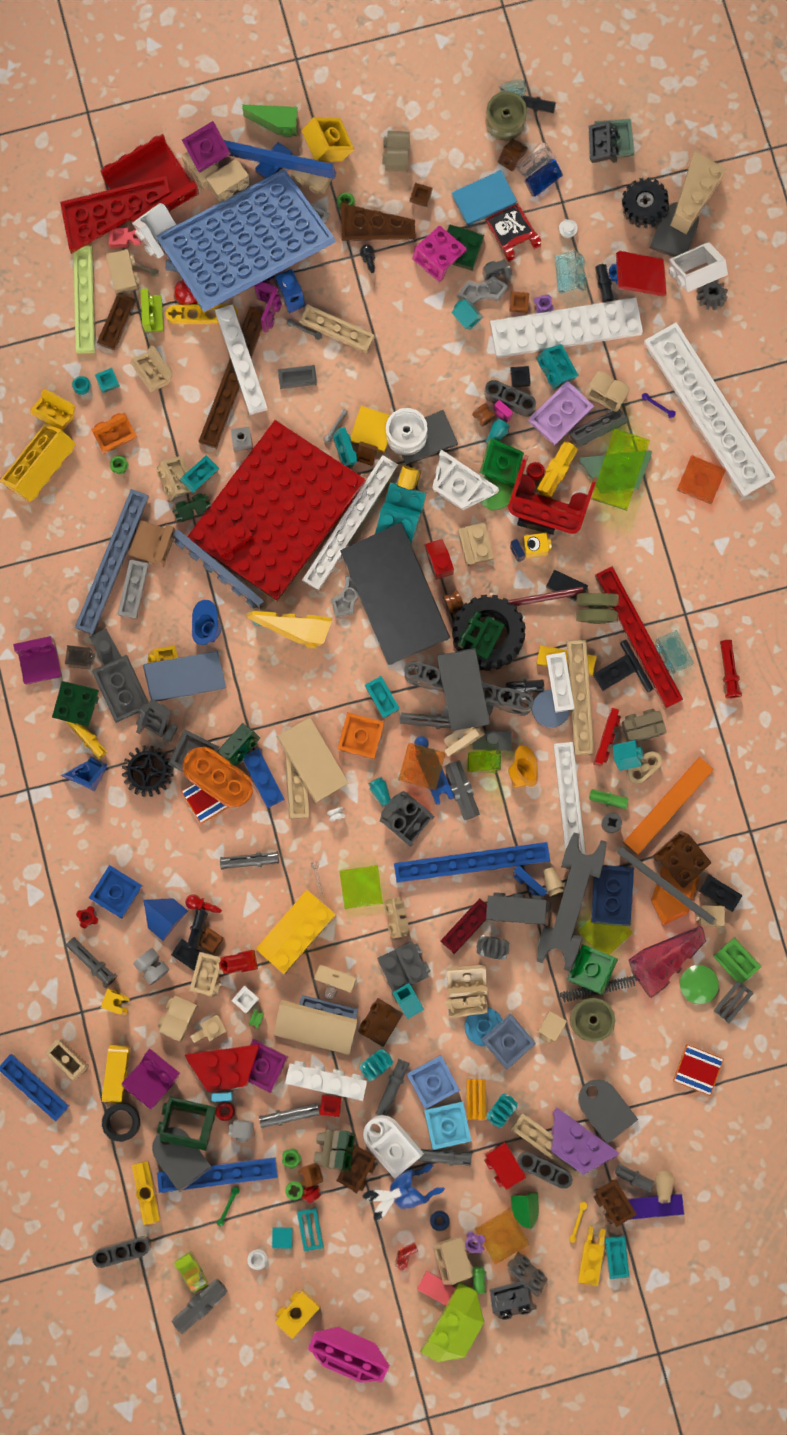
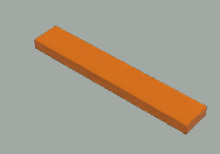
(668, 806)

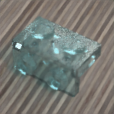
(570, 271)
(674, 652)

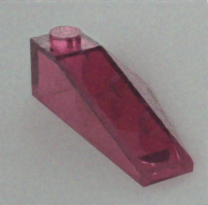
(660, 961)

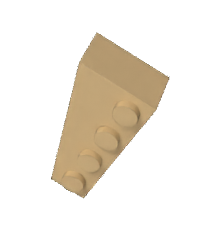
(699, 185)

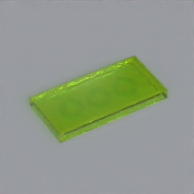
(620, 469)

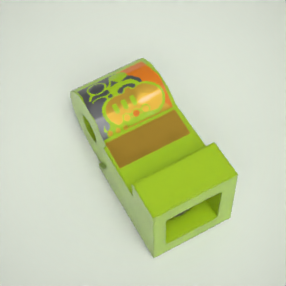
(191, 1272)

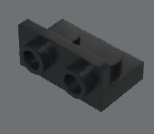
(603, 142)
(511, 1300)

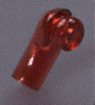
(403, 1256)

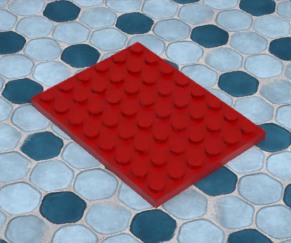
(289, 502)

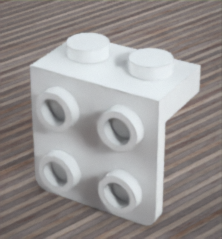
(152, 224)

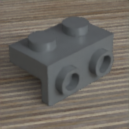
(153, 717)

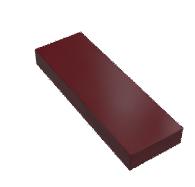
(465, 927)

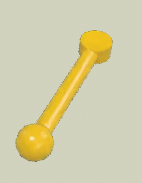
(582, 1206)

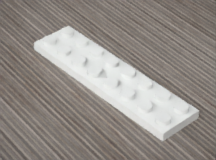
(566, 327)

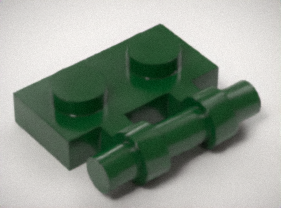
(486, 638)

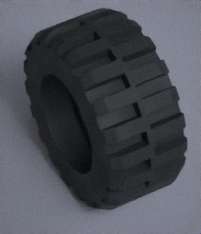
(507, 615)

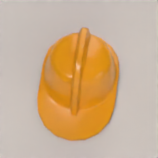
(524, 768)

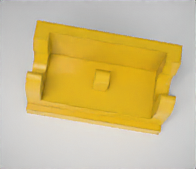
(113, 1001)

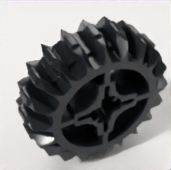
(147, 779)

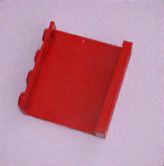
(148, 163)

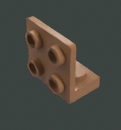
(152, 543)

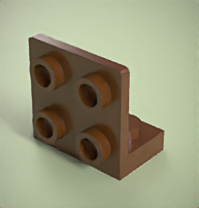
(682, 858)

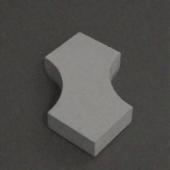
(490, 290)
(344, 603)

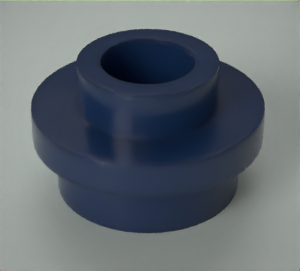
(439, 1227)

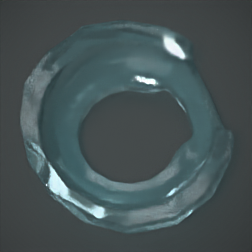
(515, 86)

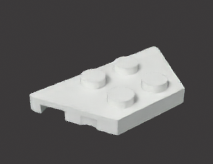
(460, 483)

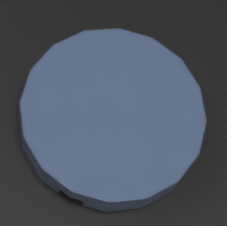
(544, 711)

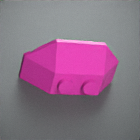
(349, 1355)

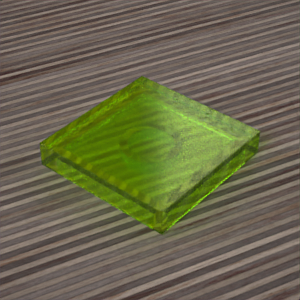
(361, 887)
(604, 936)

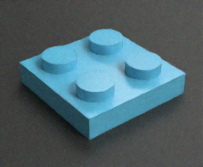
(447, 1125)

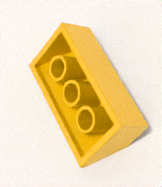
(38, 462)
(295, 932)

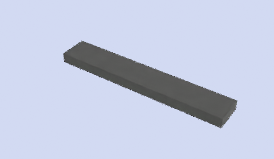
(667, 886)

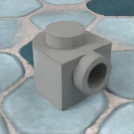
(241, 1130)

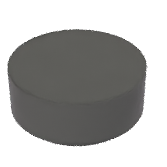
(170, 733)

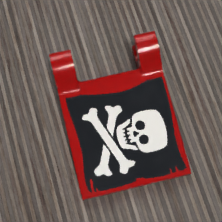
(511, 229)

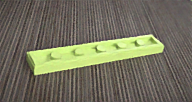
(84, 300)

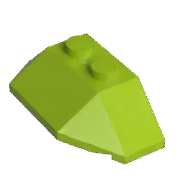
(456, 1326)

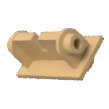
(394, 908)
(467, 1006)

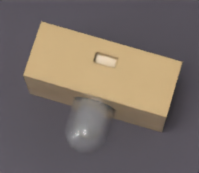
(334, 980)

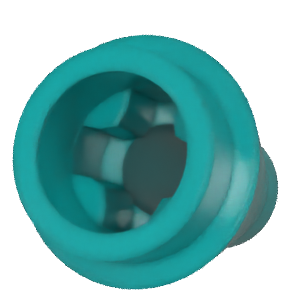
(498, 430)
(380, 790)

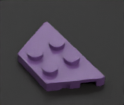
(578, 1145)

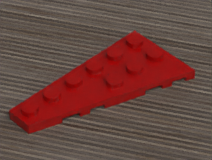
(99, 213)

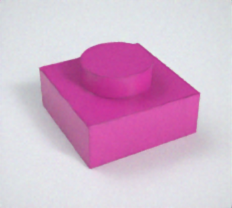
(502, 411)

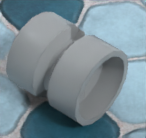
(151, 966)

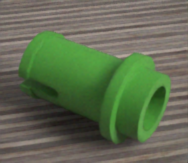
(479, 1279)

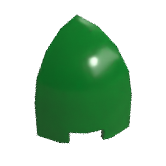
(525, 1209)

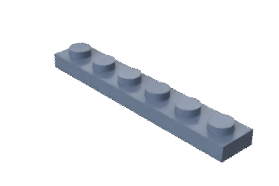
(223, 575)

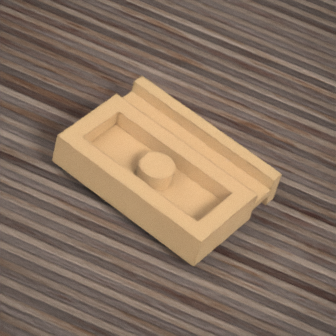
(475, 544)

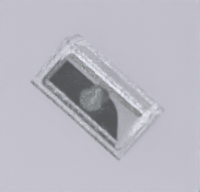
(535, 160)

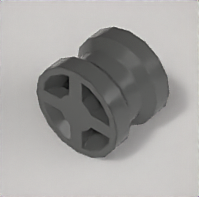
(608, 825)

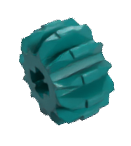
(376, 1064)
(502, 1110)

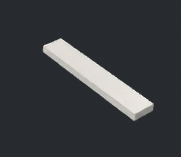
(568, 793)

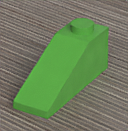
(278, 119)

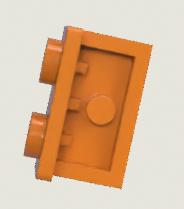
(113, 432)

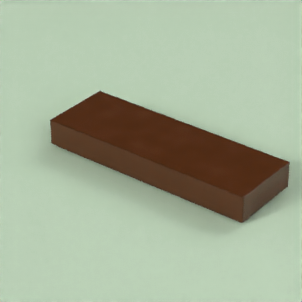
(116, 321)

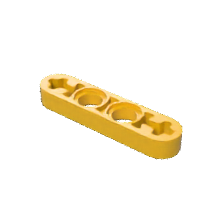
(201, 317)

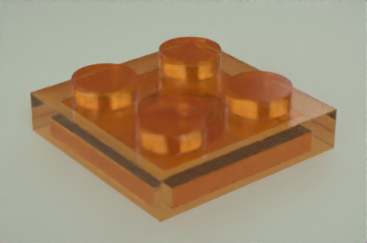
(701, 479)
(422, 766)

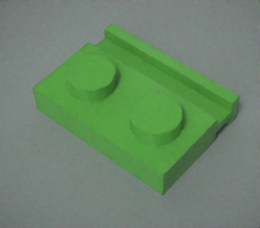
(737, 960)

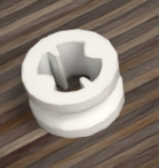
(336, 814)

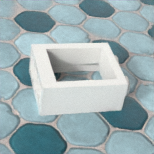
(705, 253)

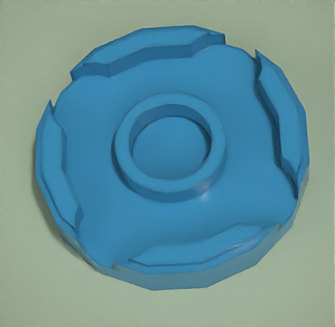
(479, 1025)

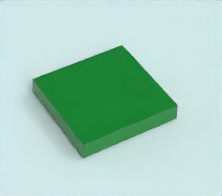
(501, 462)
(592, 969)

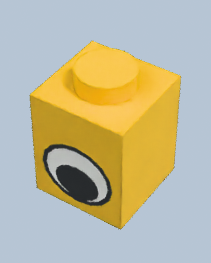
(536, 545)

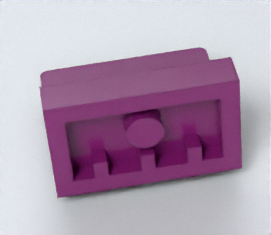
(38, 660)
(151, 1079)

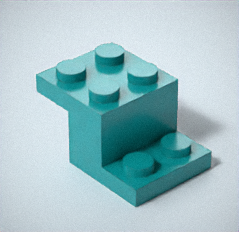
(401, 506)

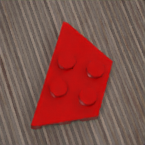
(224, 1067)

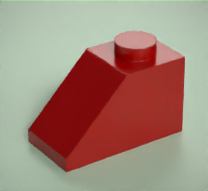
(439, 559)

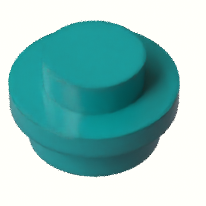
(81, 385)

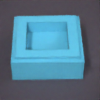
(227, 1096)

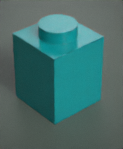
(466, 314)
(628, 755)
(408, 1001)

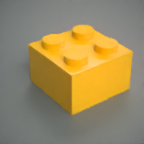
(327, 139)

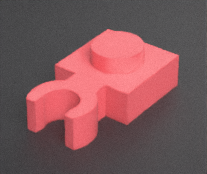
(122, 237)

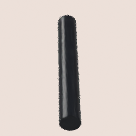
(639, 671)

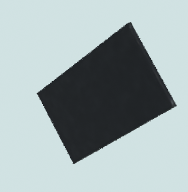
(395, 593)

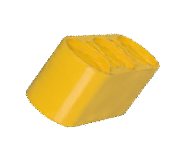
(115, 1073)

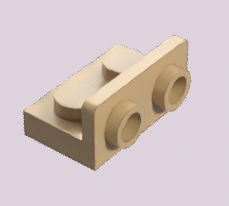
(170, 473)
(461, 739)
(206, 975)

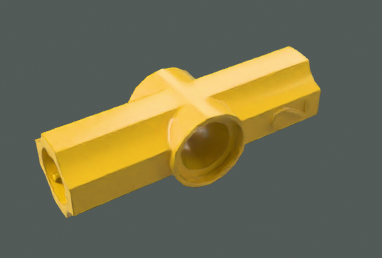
(557, 469)
(148, 1206)

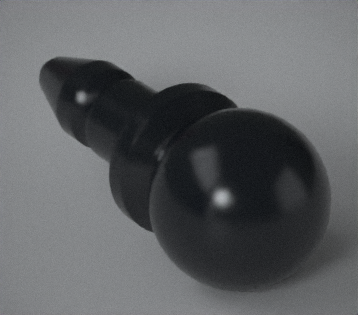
(368, 256)

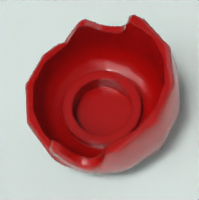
(183, 294)

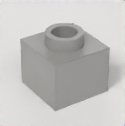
(241, 444)

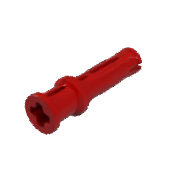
(731, 678)

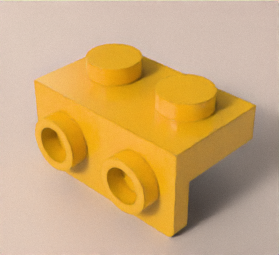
(53, 410)

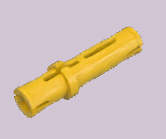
(90, 741)

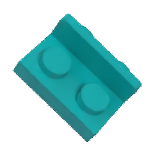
(557, 366)

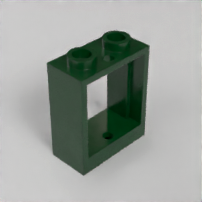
(190, 1107)

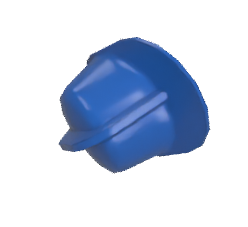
(205, 623)

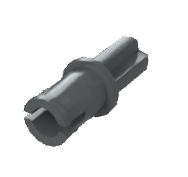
(634, 1178)

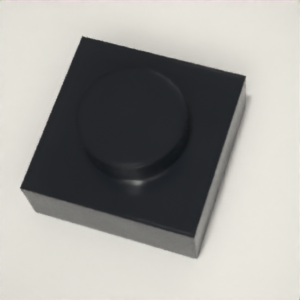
(520, 376)

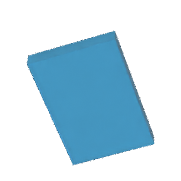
(484, 198)

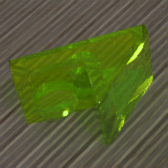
(484, 761)

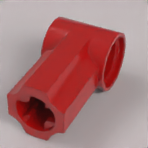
(241, 961)

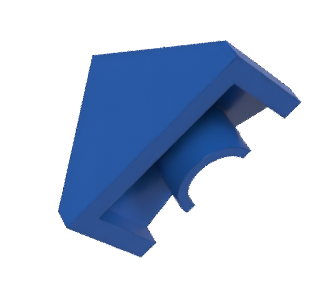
(87, 774)
(163, 915)

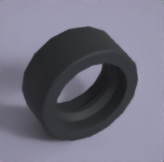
(106, 1122)

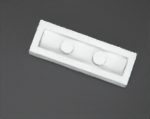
(560, 682)

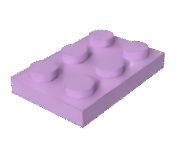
(560, 413)

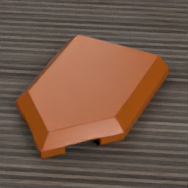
(667, 905)

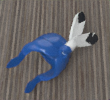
(401, 1193)

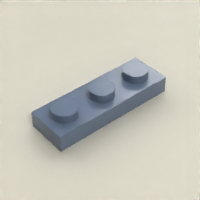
(328, 1006)

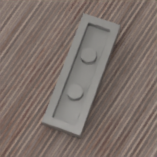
(133, 589)

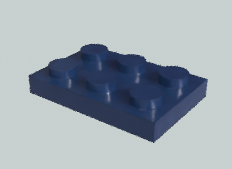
(613, 896)

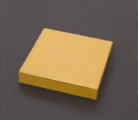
(370, 428)

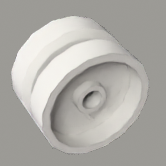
(397, 426)

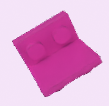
(438, 253)

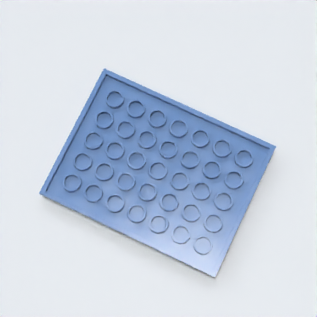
(245, 239)

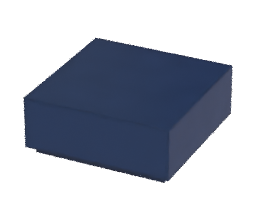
(517, 550)

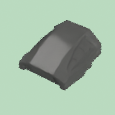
(405, 817)

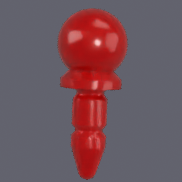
(194, 902)

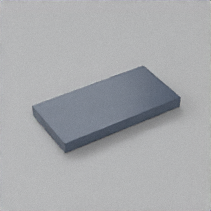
(184, 676)

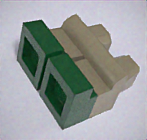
(335, 1149)

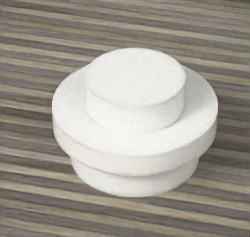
(568, 228)
(257, 1259)

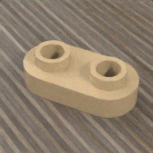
(645, 770)

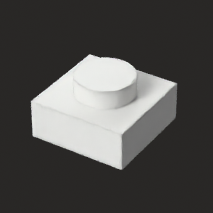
(245, 999)

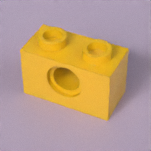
(290, 1324)

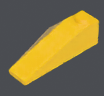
(303, 630)

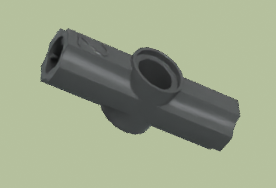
(462, 790)
(199, 1306)

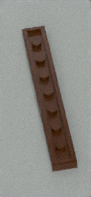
(229, 385)

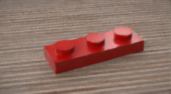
(607, 737)

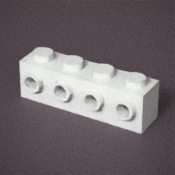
(324, 1081)

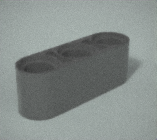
(504, 391)
(552, 1177)
(112, 1255)

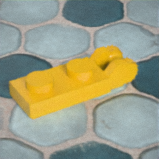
(591, 1258)

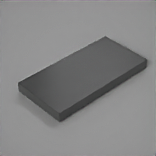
(463, 689)

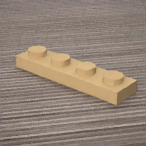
(337, 328)
(296, 792)
(540, 1139)

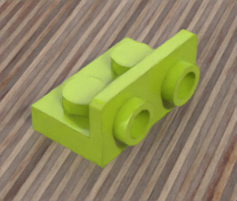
(151, 312)

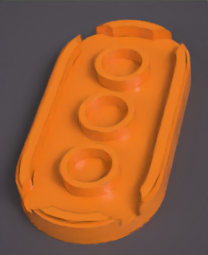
(217, 777)

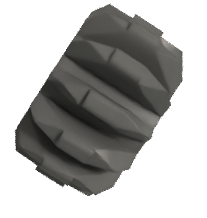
(712, 300)
(492, 947)

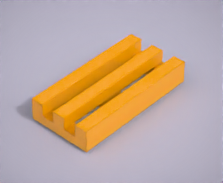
(473, 1099)

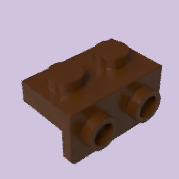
(380, 1022)
(361, 1165)

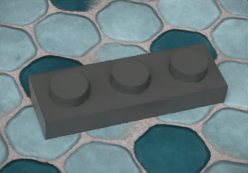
(598, 427)

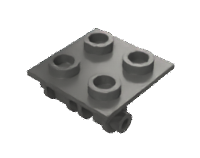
(527, 1273)

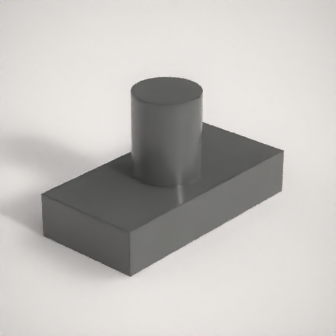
(105, 646)
(494, 741)

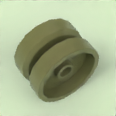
(506, 115)
(597, 607)
(584, 1028)

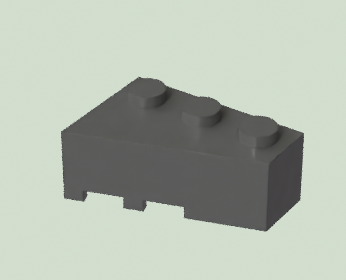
(518, 909)

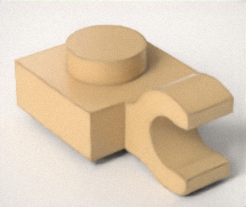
(211, 1029)

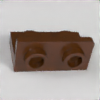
(615, 1203)

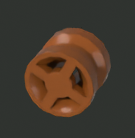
(483, 414)
(453, 601)

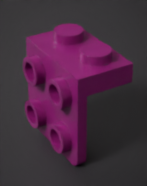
(269, 294)

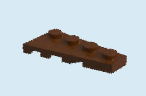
(369, 225)

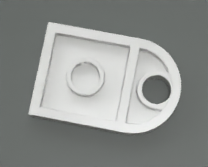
(391, 1145)

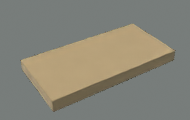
(312, 759)
(315, 1027)

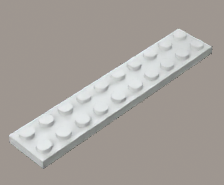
(709, 410)

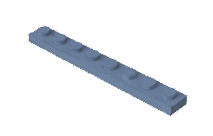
(112, 562)

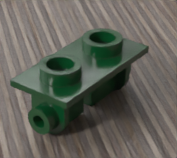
(184, 509)

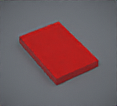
(641, 273)

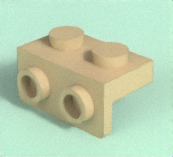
(152, 369)
(466, 981)

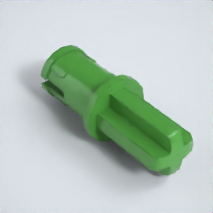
(608, 799)

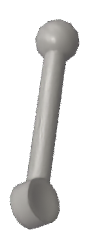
(328, 438)

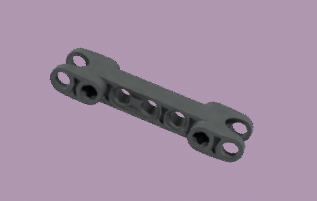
(514, 697)
(581, 868)

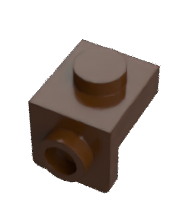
(512, 154)

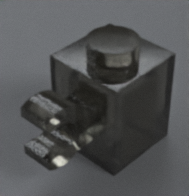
(79, 657)

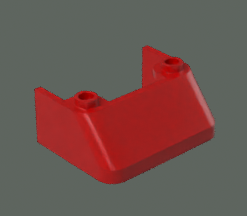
(546, 510)

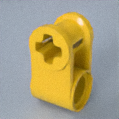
(408, 477)

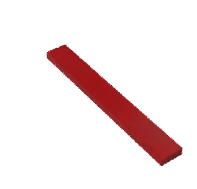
(640, 639)

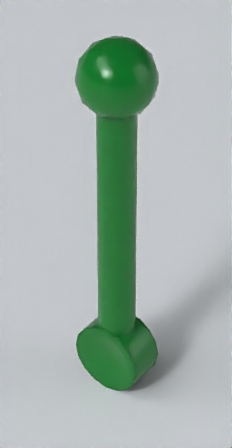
(220, 1222)

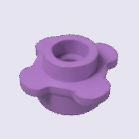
(547, 299)
(473, 1247)

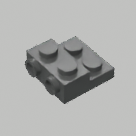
(404, 966)

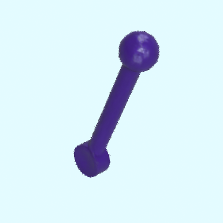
(671, 413)

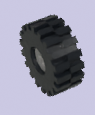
(645, 214)

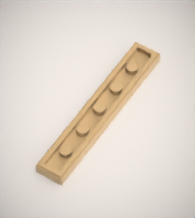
(581, 697)

